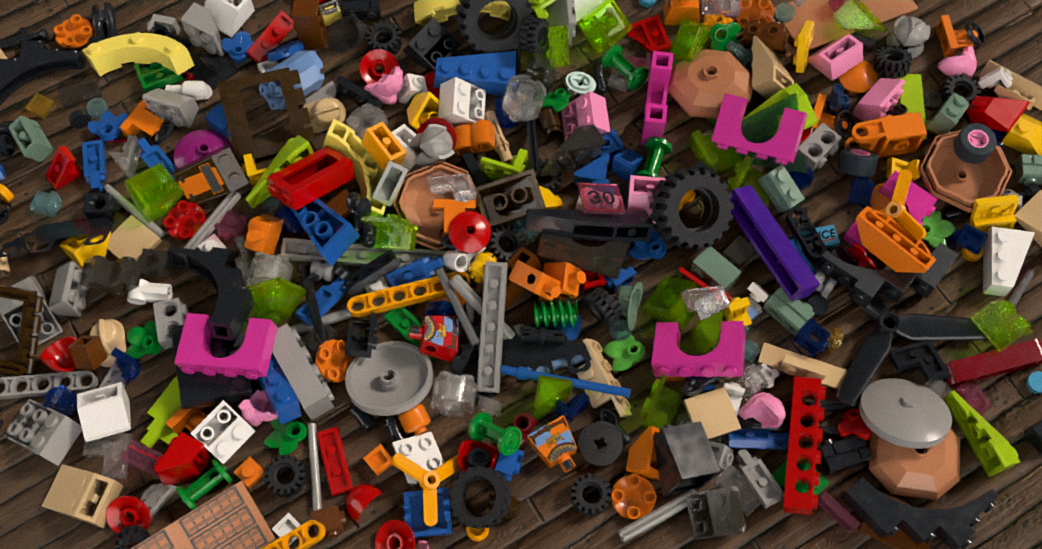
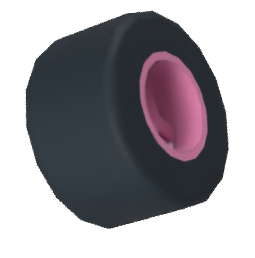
(974, 143)
(858, 161)

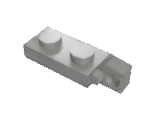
(759, 479)

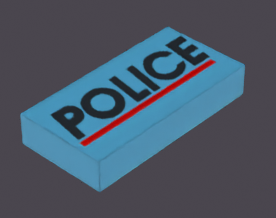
(827, 234)

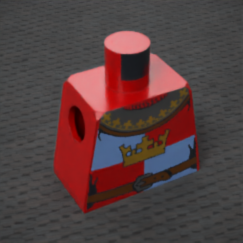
(437, 336)

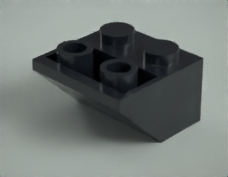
(431, 44)

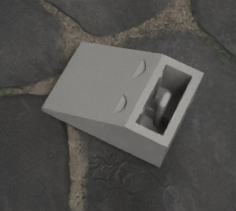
(12, 313)
(43, 431)

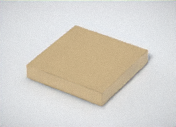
(131, 239)
(714, 412)

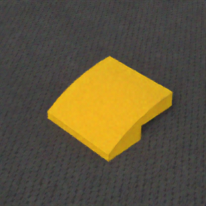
(994, 212)

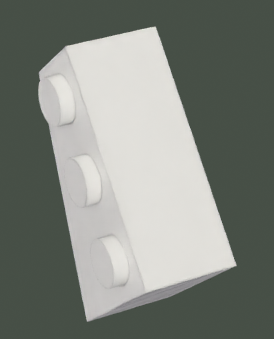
(1003, 259)

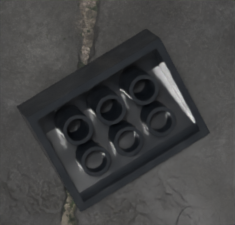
(204, 390)

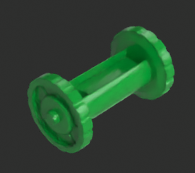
(635, 76)
(657, 148)
(507, 439)
(203, 484)

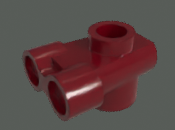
(518, 421)

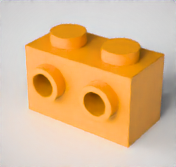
(383, 145)

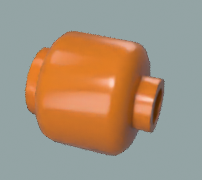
(415, 419)

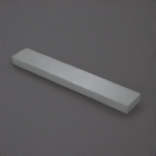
(492, 327)

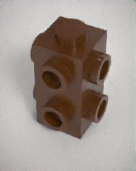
(771, 34)

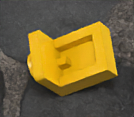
(898, 165)
(249, 169)
(738, 310)

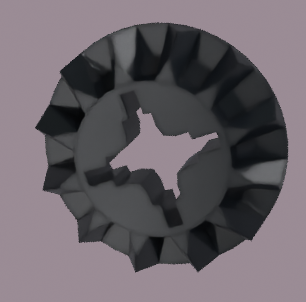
(123, 537)

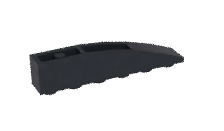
(574, 223)

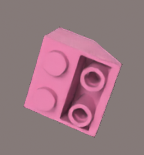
(838, 56)
(879, 99)
(584, 111)
(640, 192)

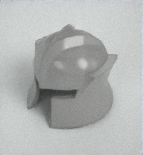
(909, 32)
(434, 142)

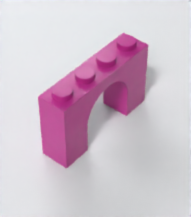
(656, 98)
(781, 147)
(917, 204)
(250, 360)
(723, 361)

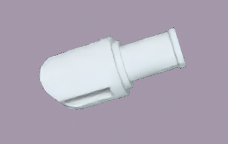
(196, 89)

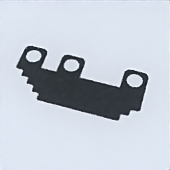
(53, 231)
(534, 355)

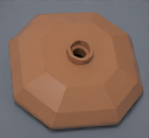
(704, 81)
(981, 180)
(415, 203)
(913, 473)

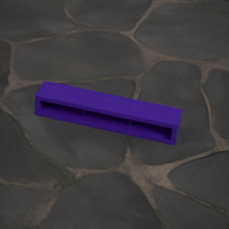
(772, 244)

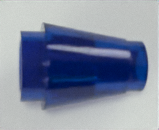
(290, 222)

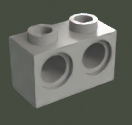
(815, 146)
(165, 323)

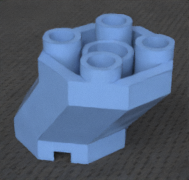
(311, 79)

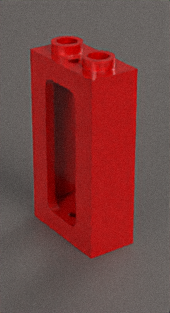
(336, 173)

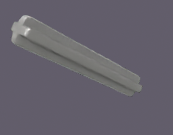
(215, 217)
(475, 301)
(654, 517)

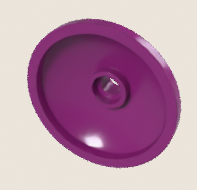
(190, 146)

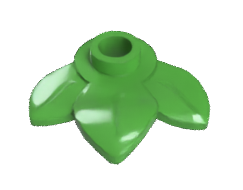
(937, 229)
(622, 354)

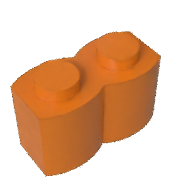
(475, 137)

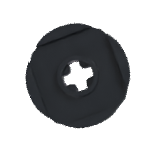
(607, 454)

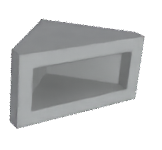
(389, 183)

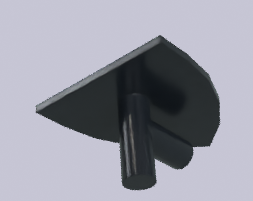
(213, 69)

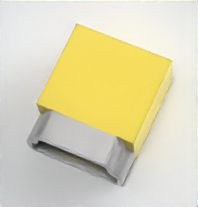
(330, 12)

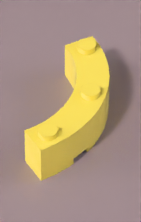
(441, 9)
(140, 49)
(366, 170)

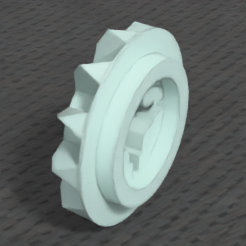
(573, 80)

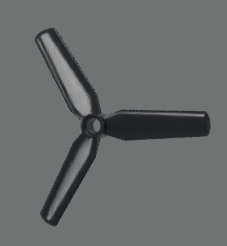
(878, 343)

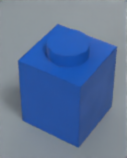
(217, 120)

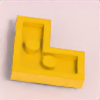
(802, 43)

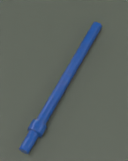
(523, 373)

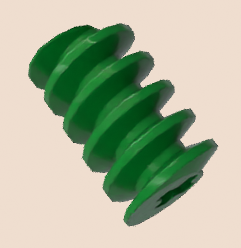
(555, 314)

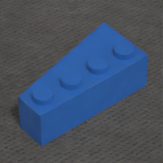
(485, 71)
(326, 229)

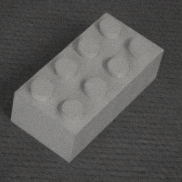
(302, 372)

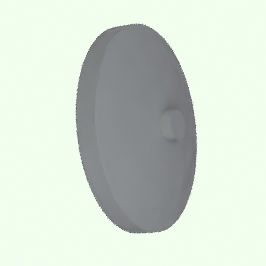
(390, 380)
(905, 413)

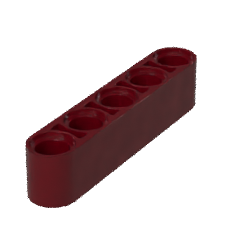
(994, 363)

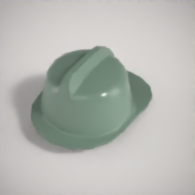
(629, 301)

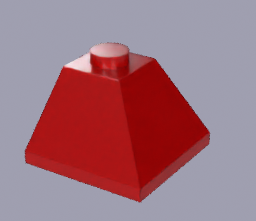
(996, 112)

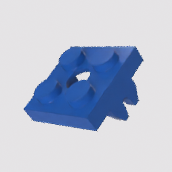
(413, 514)

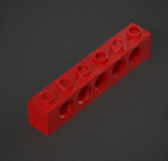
(804, 389)

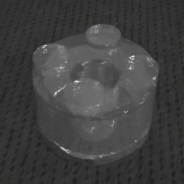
(523, 98)
(364, 118)
(268, 267)
(454, 394)

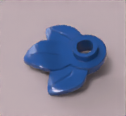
(238, 46)
(107, 126)
(645, 249)

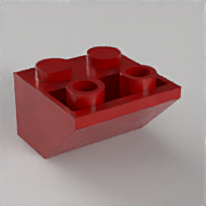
(182, 461)

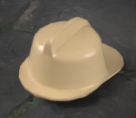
(323, 112)
(111, 336)

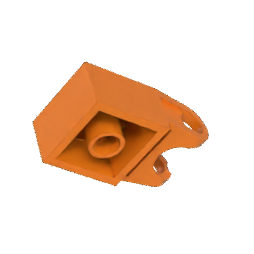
(890, 134)

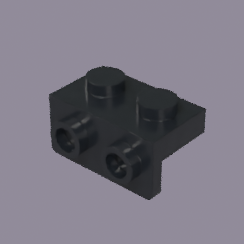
(361, 337)

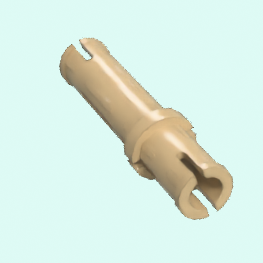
(501, 145)

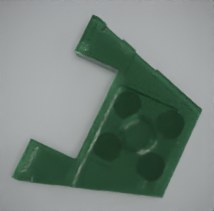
(764, 126)

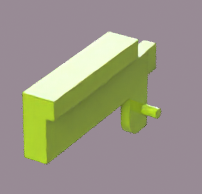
(913, 97)
(162, 411)

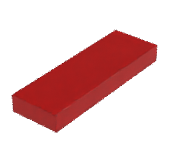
(270, 37)
(334, 461)

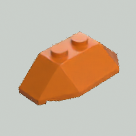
(892, 242)

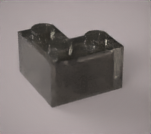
(110, 276)

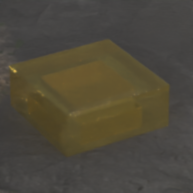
(40, 105)

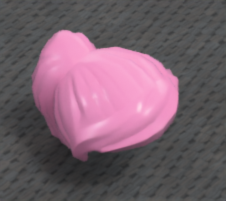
(961, 64)
(387, 87)
(257, 409)
(764, 409)

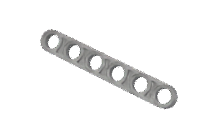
(54, 380)

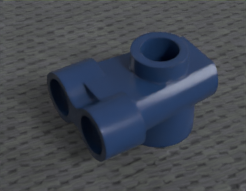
(838, 100)

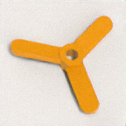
(898, 201)
(429, 490)

